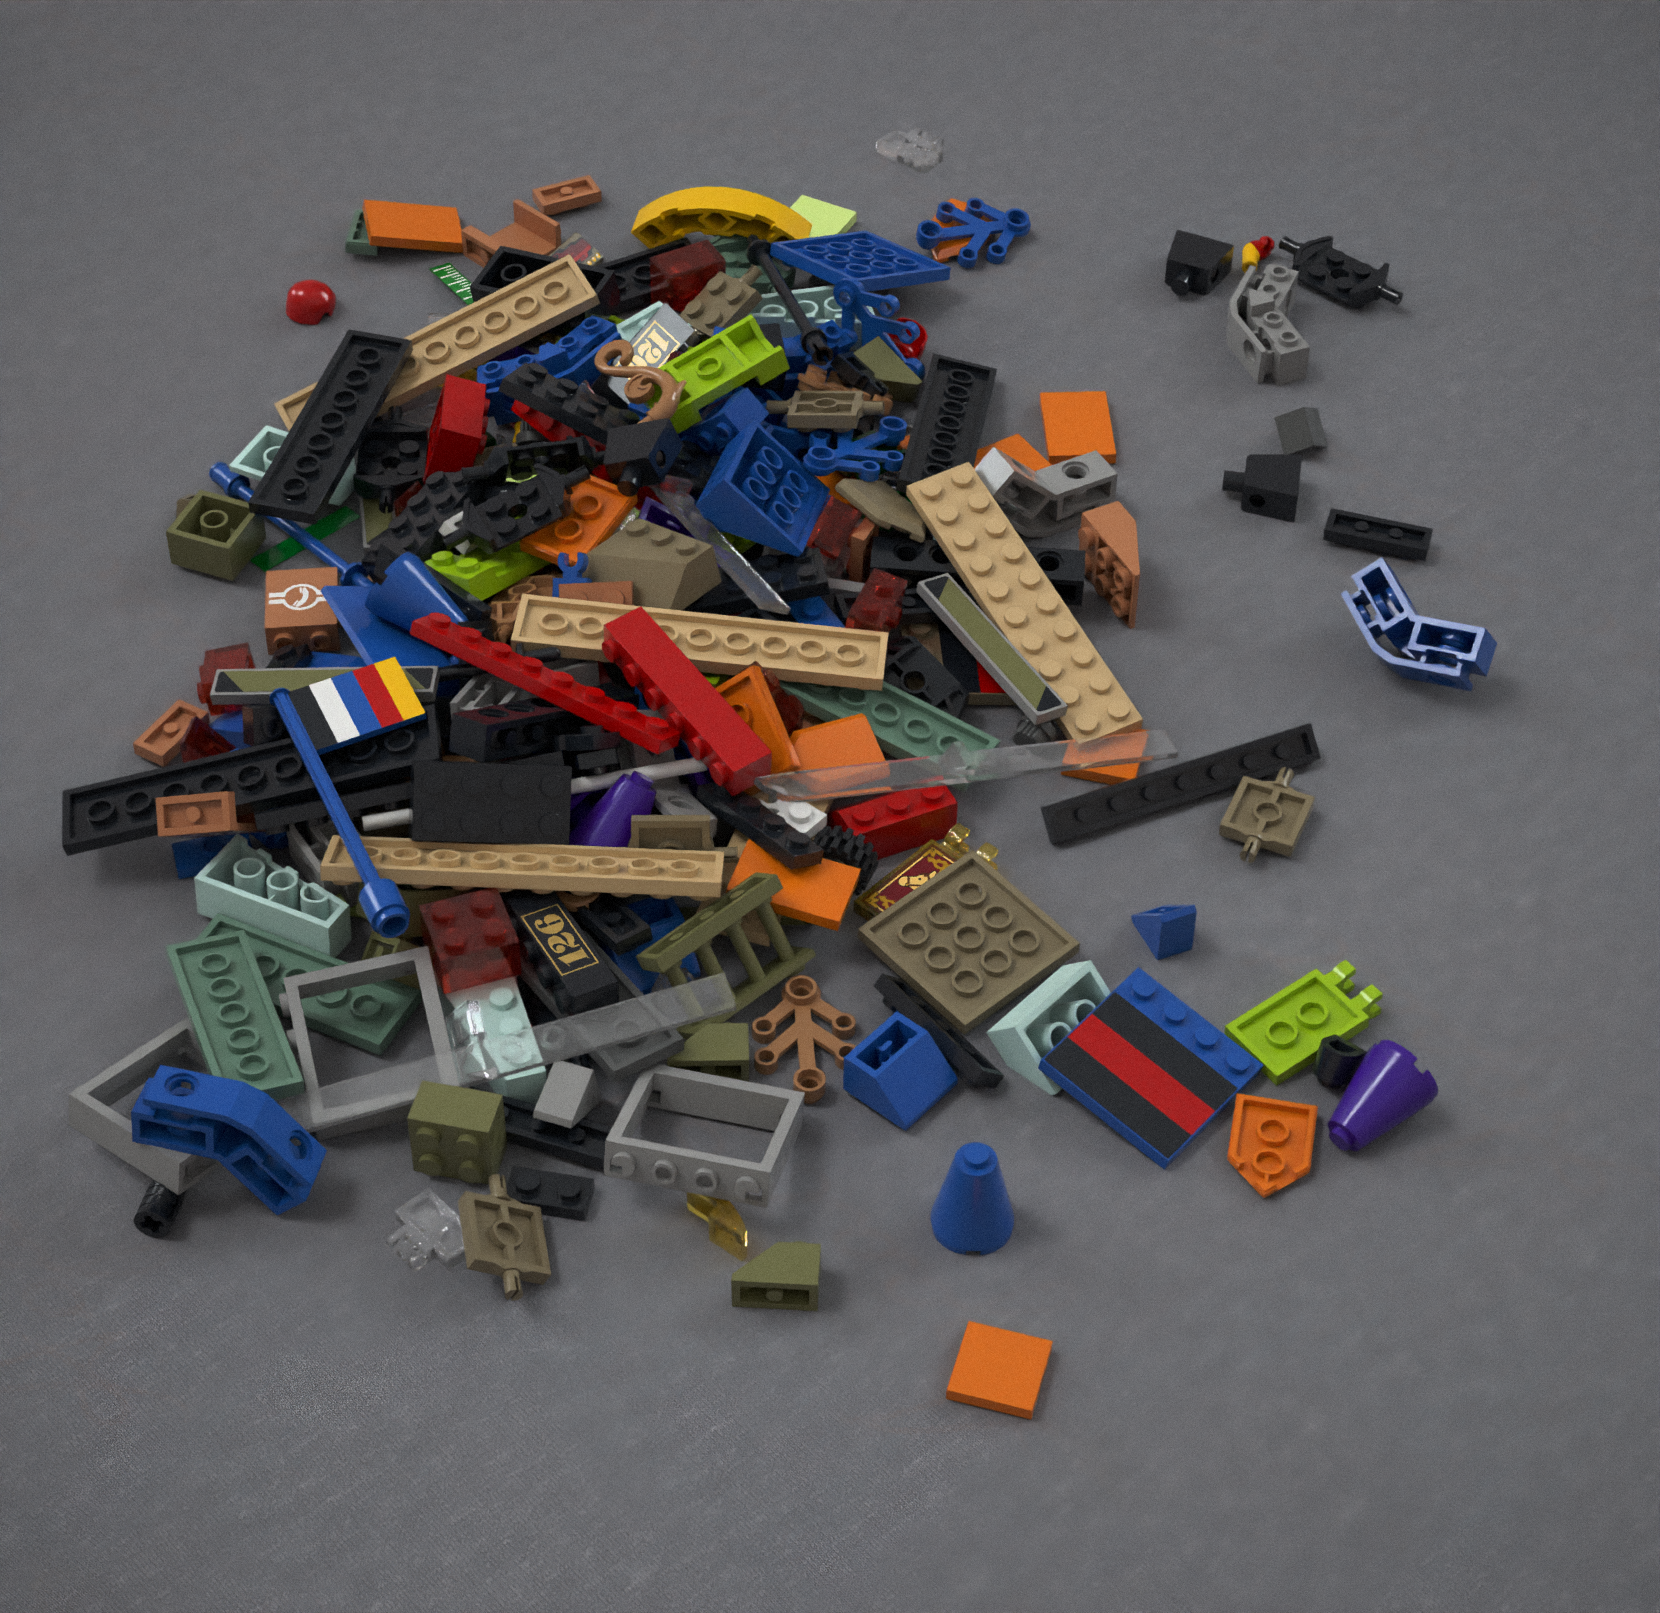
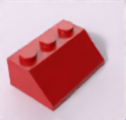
(457, 426)
(899, 818)

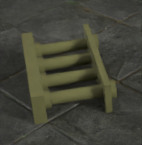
(727, 915)

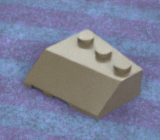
(663, 564)

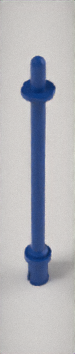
(238, 487)

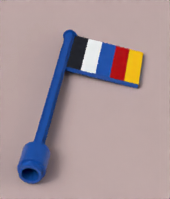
(336, 716)

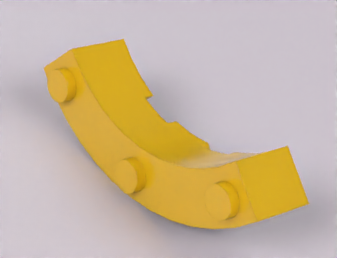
(717, 212)

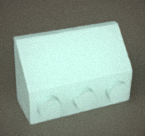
(261, 451)
(1046, 1019)

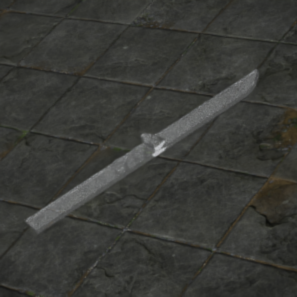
(675, 496)
(966, 766)
(512, 1053)

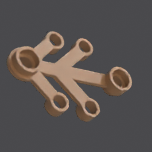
(815, 379)
(802, 997)

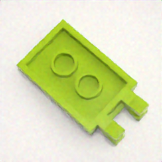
(1290, 1024)

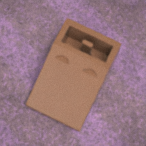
(1112, 557)

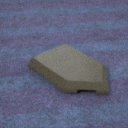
(883, 506)

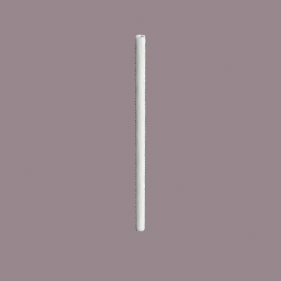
(578, 785)

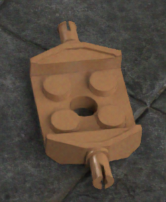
(507, 602)

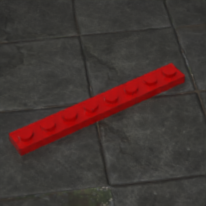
(545, 683)

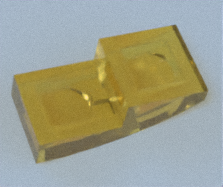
(724, 1221)

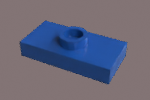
(196, 853)

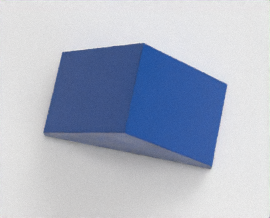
(1167, 929)

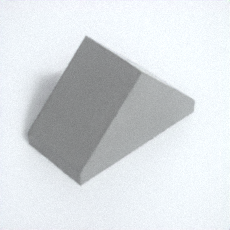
(567, 1094)

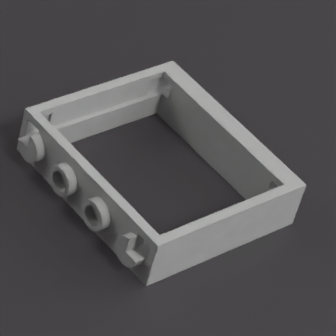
(351, 976)
(714, 1099)
(93, 1118)

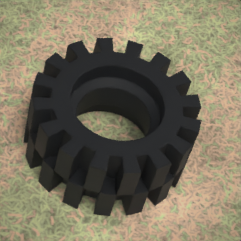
(850, 851)

